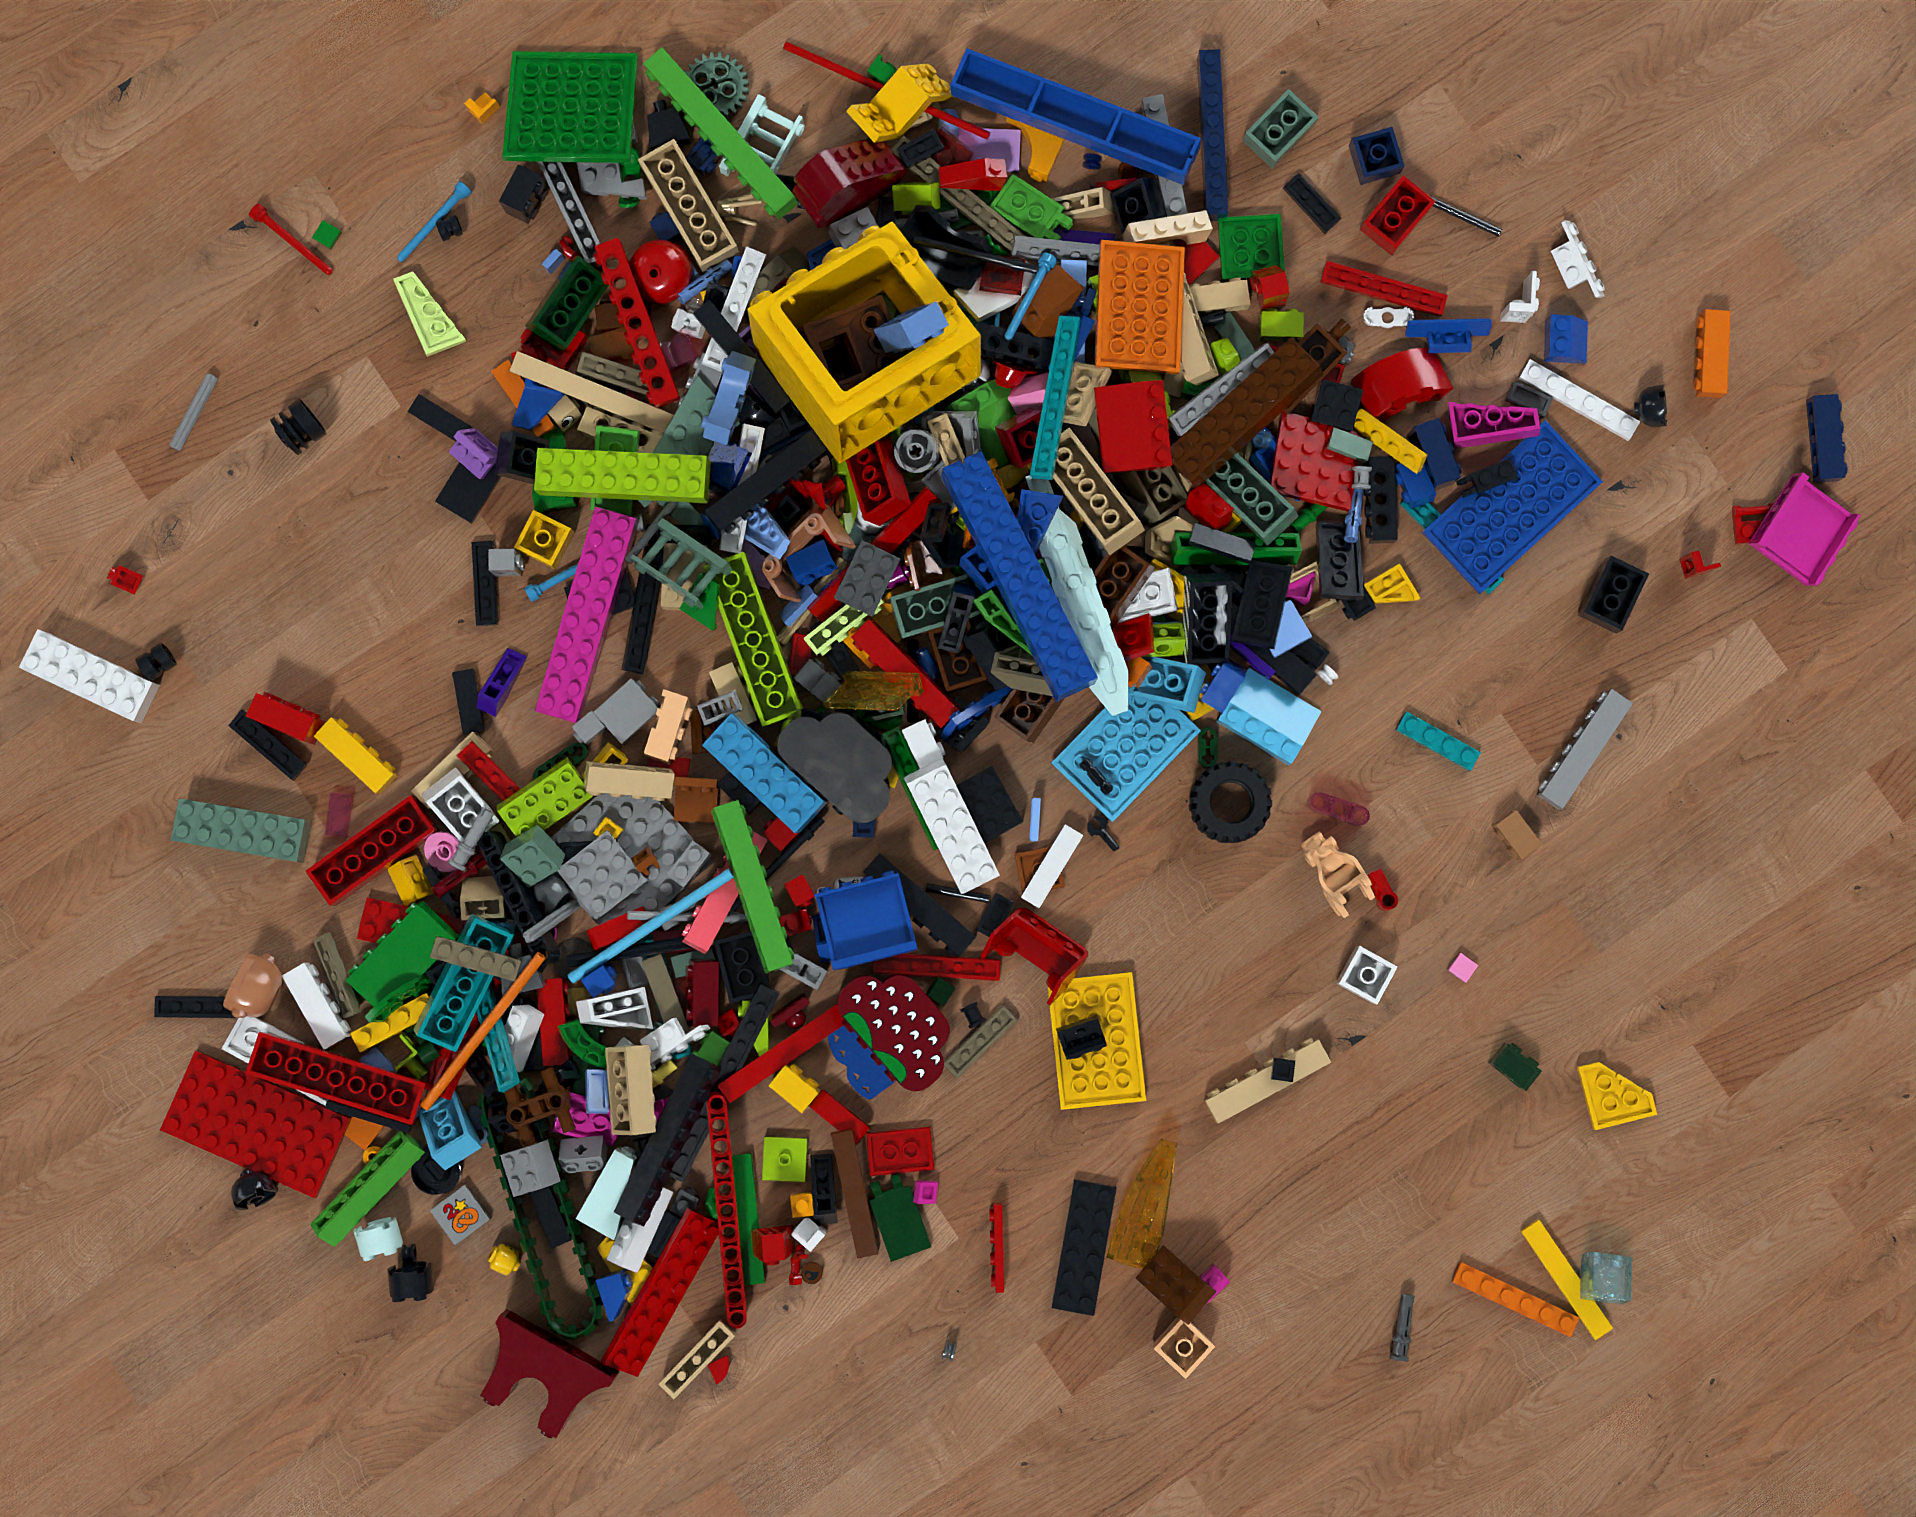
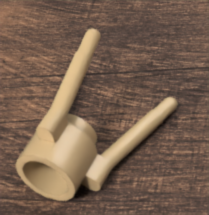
(727, 208)

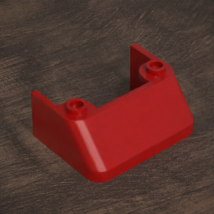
(1041, 945)

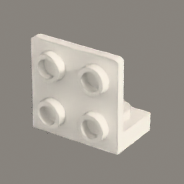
(1523, 309)

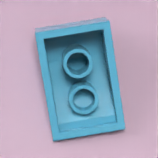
(1171, 684)
(449, 1131)

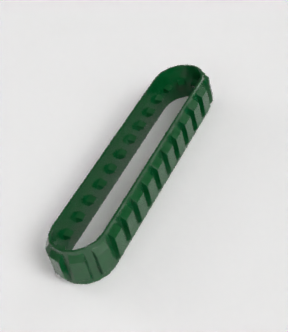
(527, 1242)

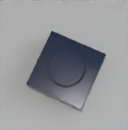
(864, 830)

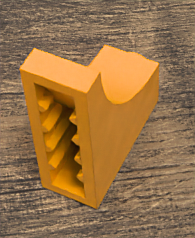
(1043, 148)

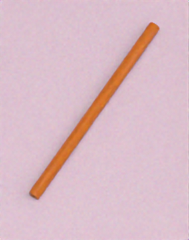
(482, 1031)

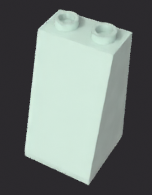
(607, 1191)

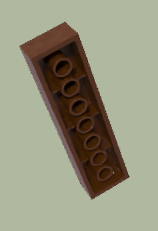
(1244, 412)

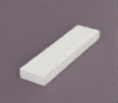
(1052, 866)

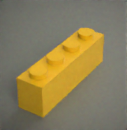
(355, 755)
(396, 1023)

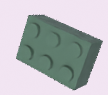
(1280, 128)

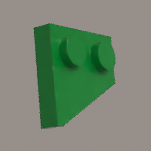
(709, 600)

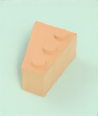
(668, 727)

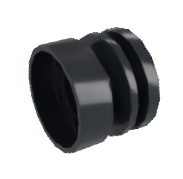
(298, 427)

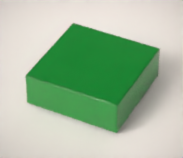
(326, 234)

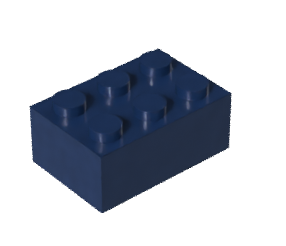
(1439, 461)

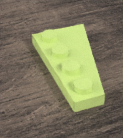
(429, 321)

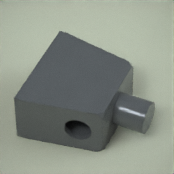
(536, 981)

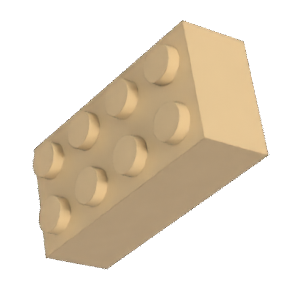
(630, 1090)

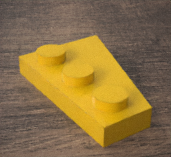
(637, 1278)

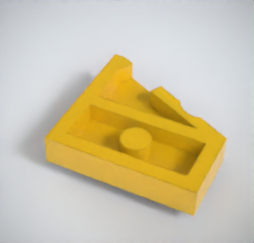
(1391, 587)

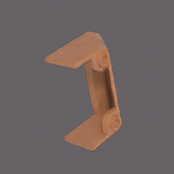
(808, 526)

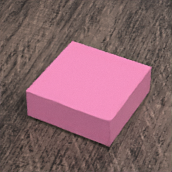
(1462, 967)

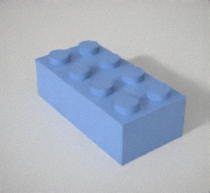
(911, 328)

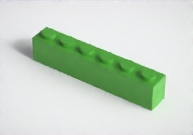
(367, 1188)

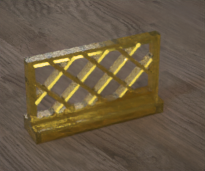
(874, 690)

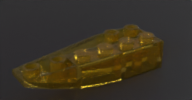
(1145, 1210)

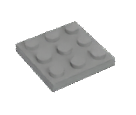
(602, 875)

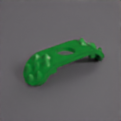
(626, 169)

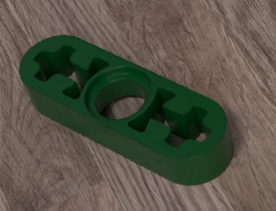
(570, 749)

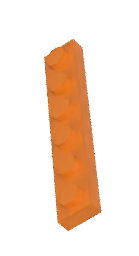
(1515, 1299)

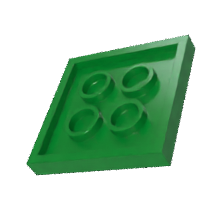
(1249, 245)

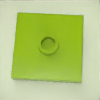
(784, 1159)

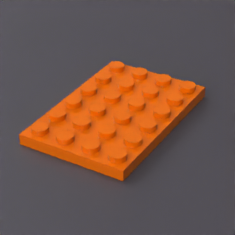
(1139, 307)

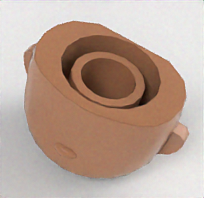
(254, 987)

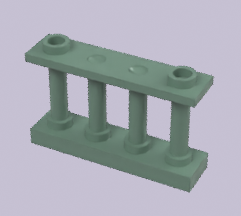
(684, 543)

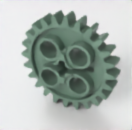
(708, 68)

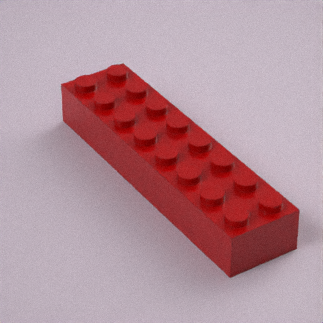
(337, 1078)

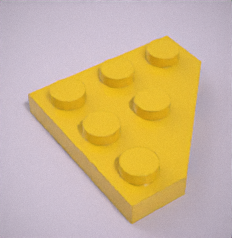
(1612, 1097)

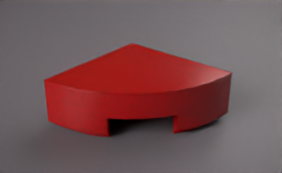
(719, 1368)

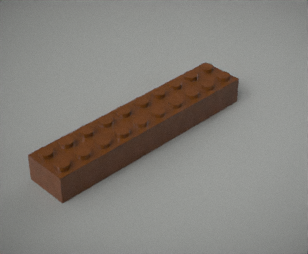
(1118, 583)

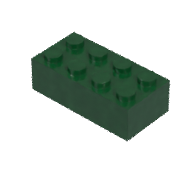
(567, 303)

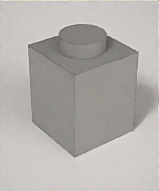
(588, 728)

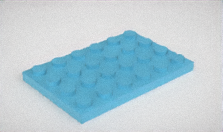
(1126, 750)

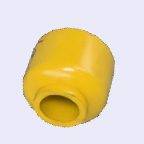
(504, 1259)

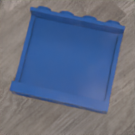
(866, 920)

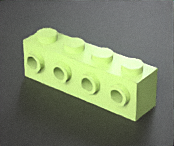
(836, 628)

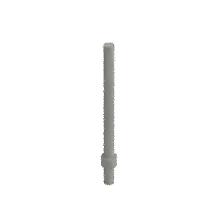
(733, 918)

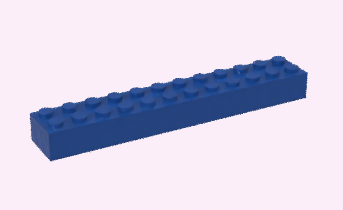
(1075, 116)
(1019, 576)

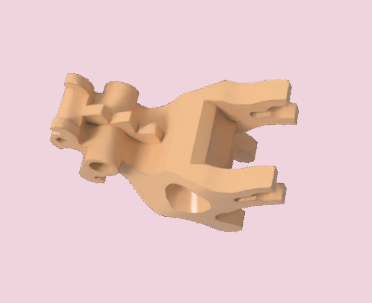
(1336, 871)

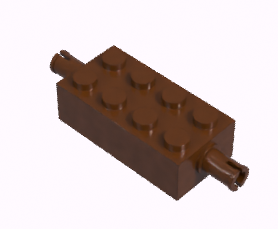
(1324, 349)

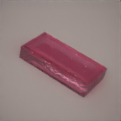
(338, 815)

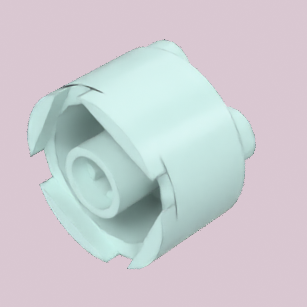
(378, 1238)

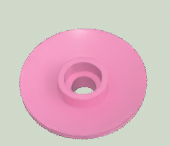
(436, 850)

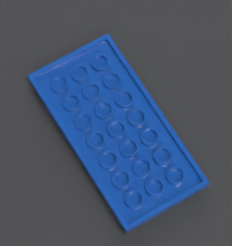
(1497, 527)

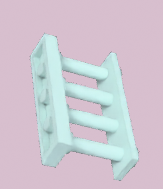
(750, 127)

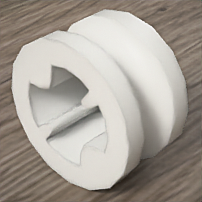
(1327, 674)

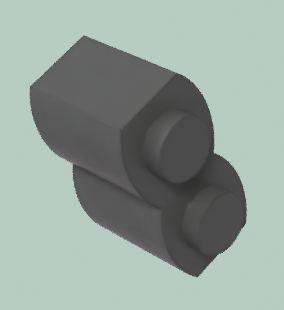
(816, 680)

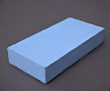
(1034, 819)

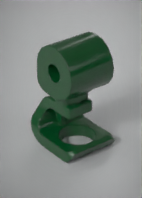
(427, 1050)

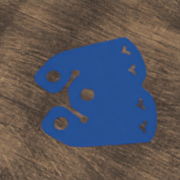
(859, 1062)

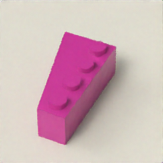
(1490, 424)

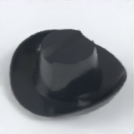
(431, 1177)

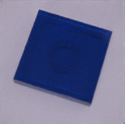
(728, 464)

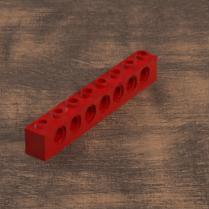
(604, 254)

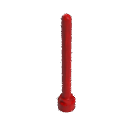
(259, 213)

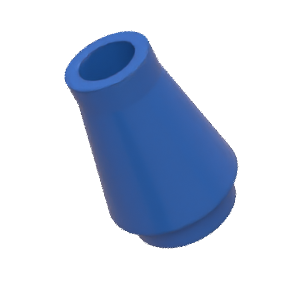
(927, 662)

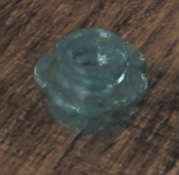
(1266, 438)

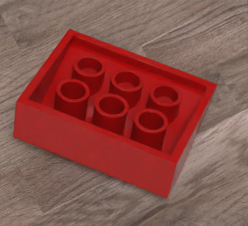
(1133, 427)

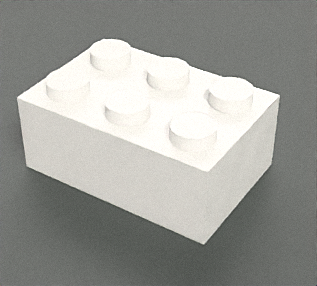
(456, 803)

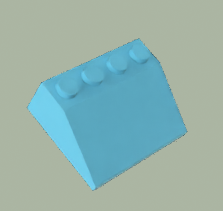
(1269, 717)

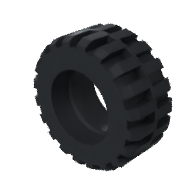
(1230, 773)

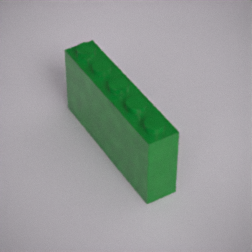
(400, 954)

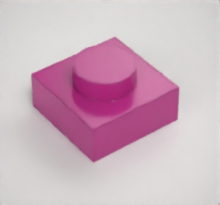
(925, 1192)

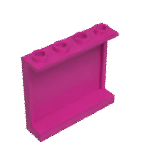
(1803, 531)

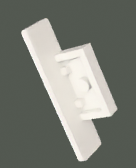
(1574, 263)
(669, 1039)

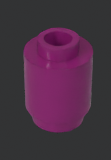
(900, 576)

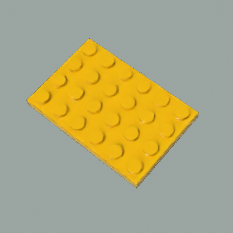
(1116, 1070)

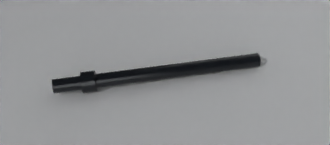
(1015, 264)
(806, 834)

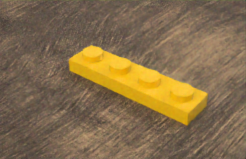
(1389, 441)

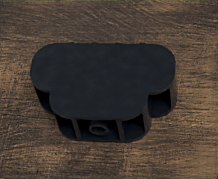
(840, 759)

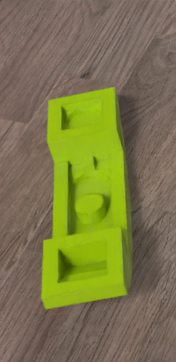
(850, 498)

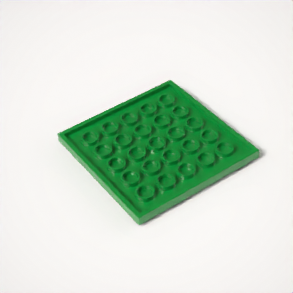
(570, 107)

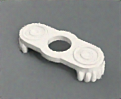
(1373, 317)

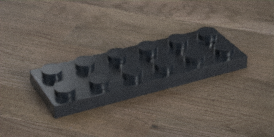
(1083, 1247)

